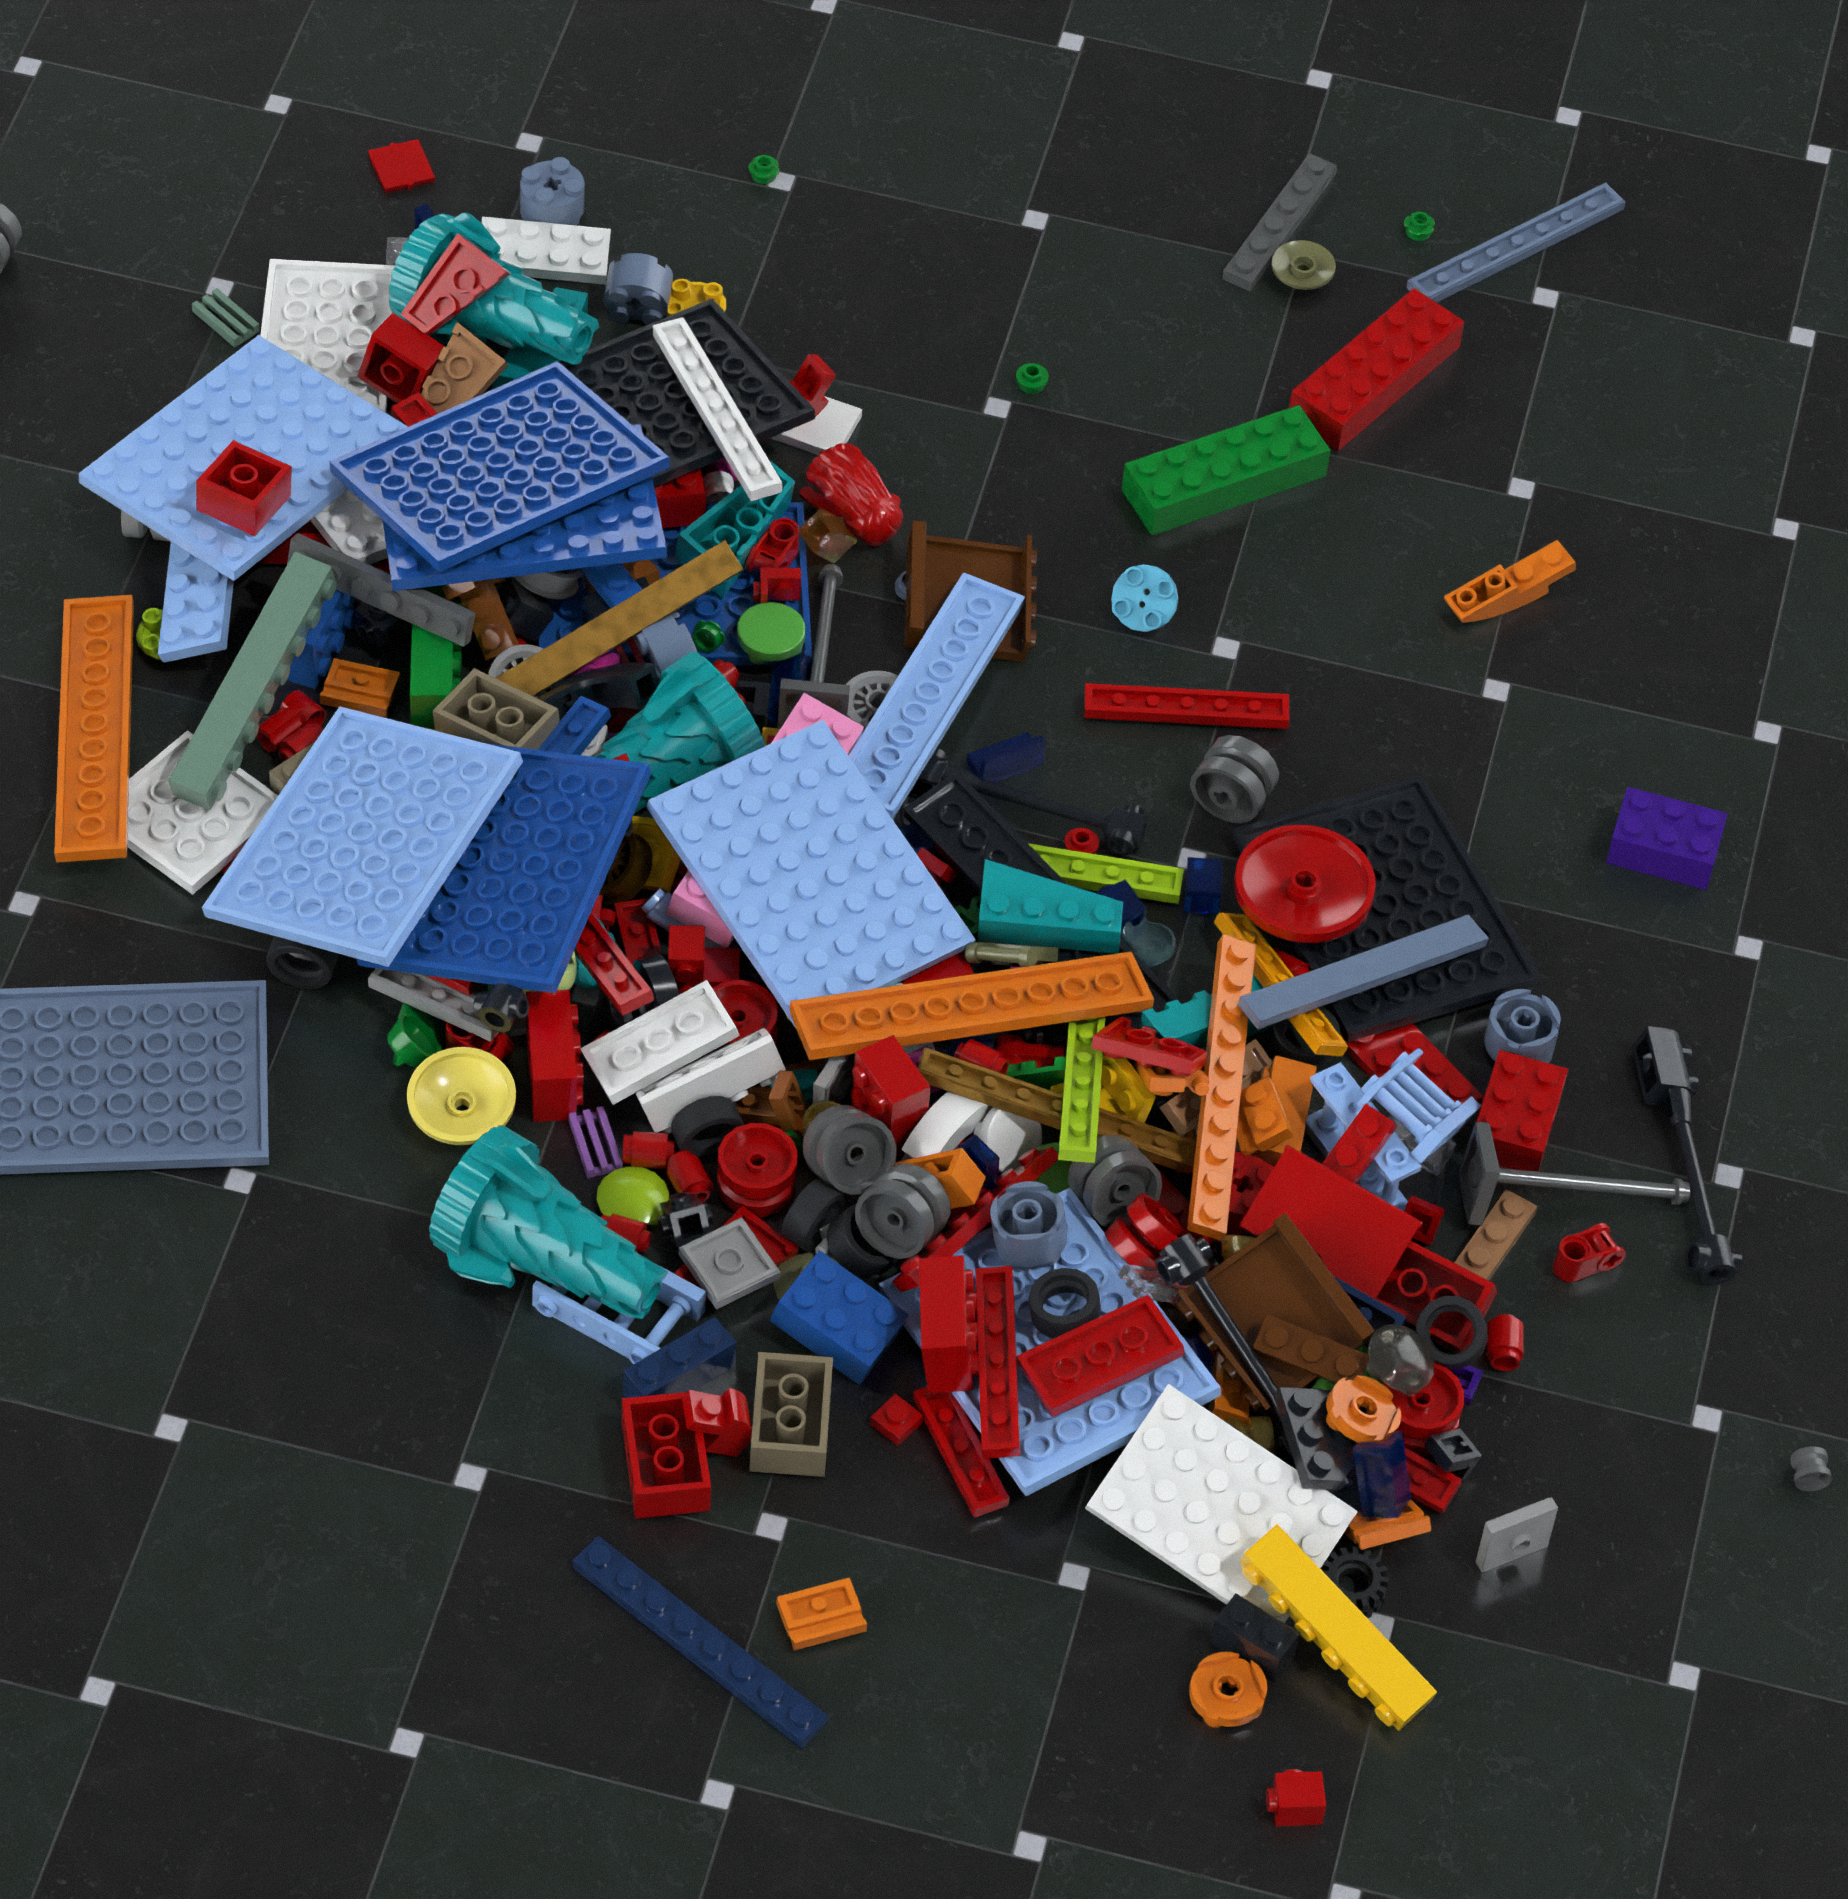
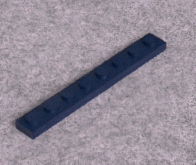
(700, 1642)

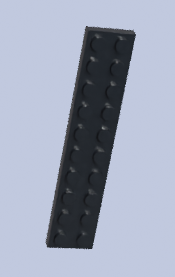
(971, 830)

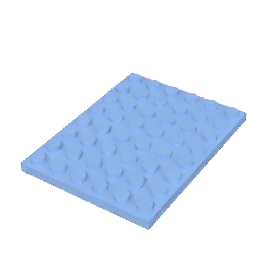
(259, 401)
(363, 836)
(810, 870)
(1101, 1425)

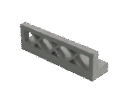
(431, 998)

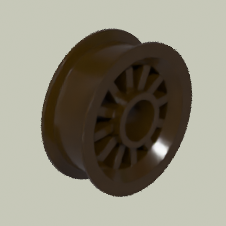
(629, 871)

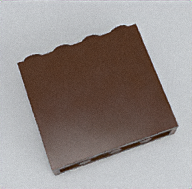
(937, 565)
(1282, 1279)

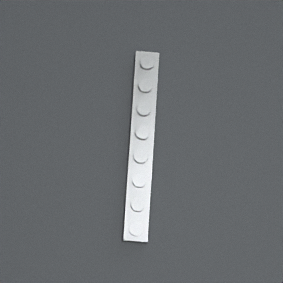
(717, 409)

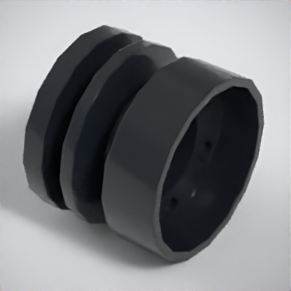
(657, 976)

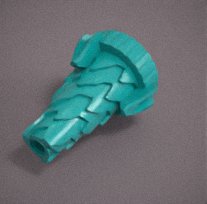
(510, 313)
(686, 727)
(514, 1214)

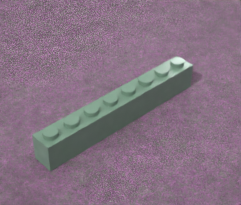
(252, 681)

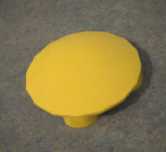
(688, 294)

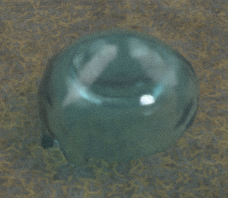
(1150, 941)

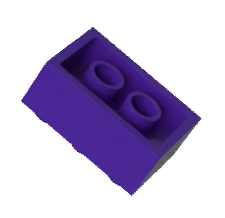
(1666, 838)

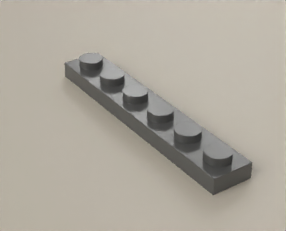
(1279, 222)
(375, 588)

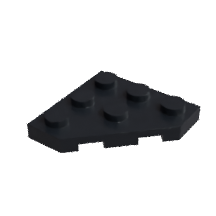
(1319, 1452)

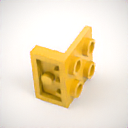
(1121, 1090)

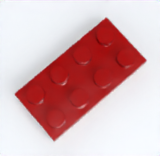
(1379, 1051)
(1100, 1355)

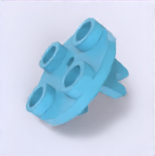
(1130, 592)

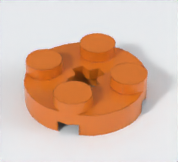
(1344, 1411)
(1222, 1709)

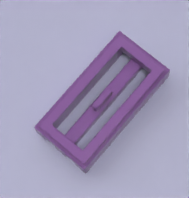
(589, 1118)

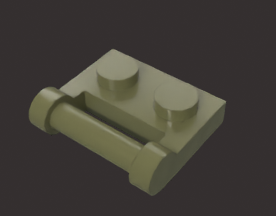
(1009, 953)

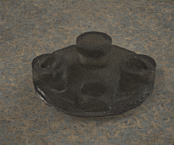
(1400, 1359)

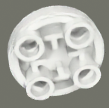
(1008, 1136)

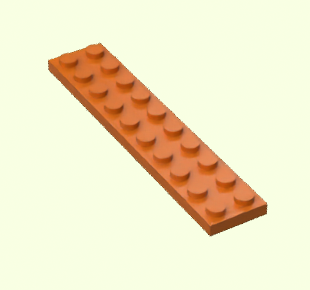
(94, 729)
(972, 1004)

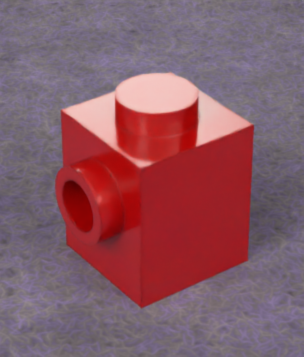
(1297, 1798)

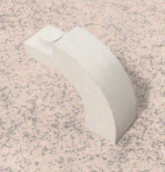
(944, 1125)

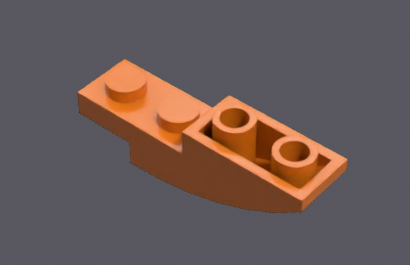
(1513, 587)

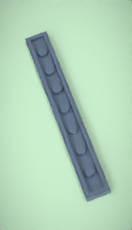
(1518, 243)
(1362, 971)

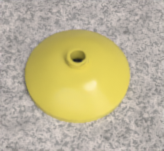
(460, 1079)

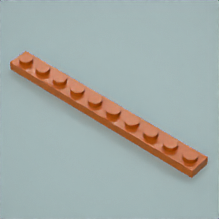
(1221, 1104)

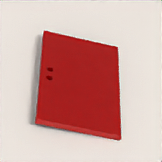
(1343, 1223)

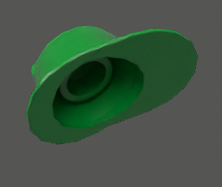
(415, 1036)

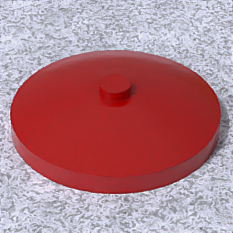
(1304, 883)

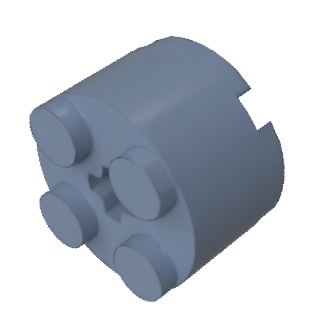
(552, 192)
(637, 289)
(665, 642)
(1523, 1025)
(1029, 1225)

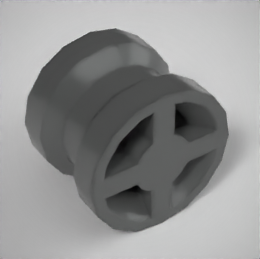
(1811, 1468)

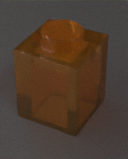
(827, 535)

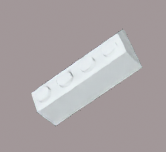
(721, 1073)

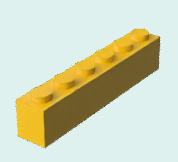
(1337, 1628)

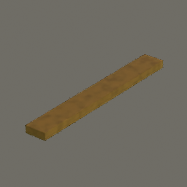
(624, 621)
(1046, 1107)

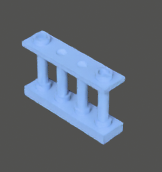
(1418, 1104)
(1330, 1123)
(675, 1292)

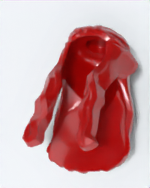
(854, 493)

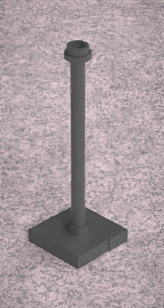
(832, 695)
(1481, 1173)

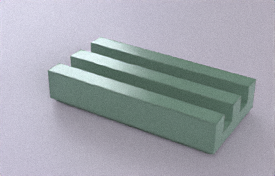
(230, 314)

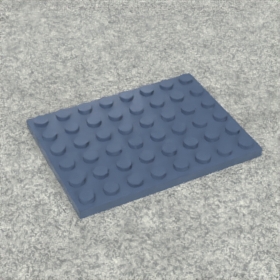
(133, 1077)

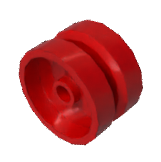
(749, 1008)
(757, 1169)
(1145, 1232)
(1430, 1410)

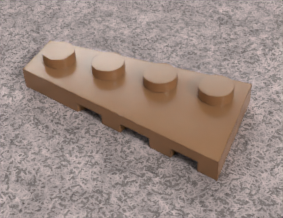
(463, 371)

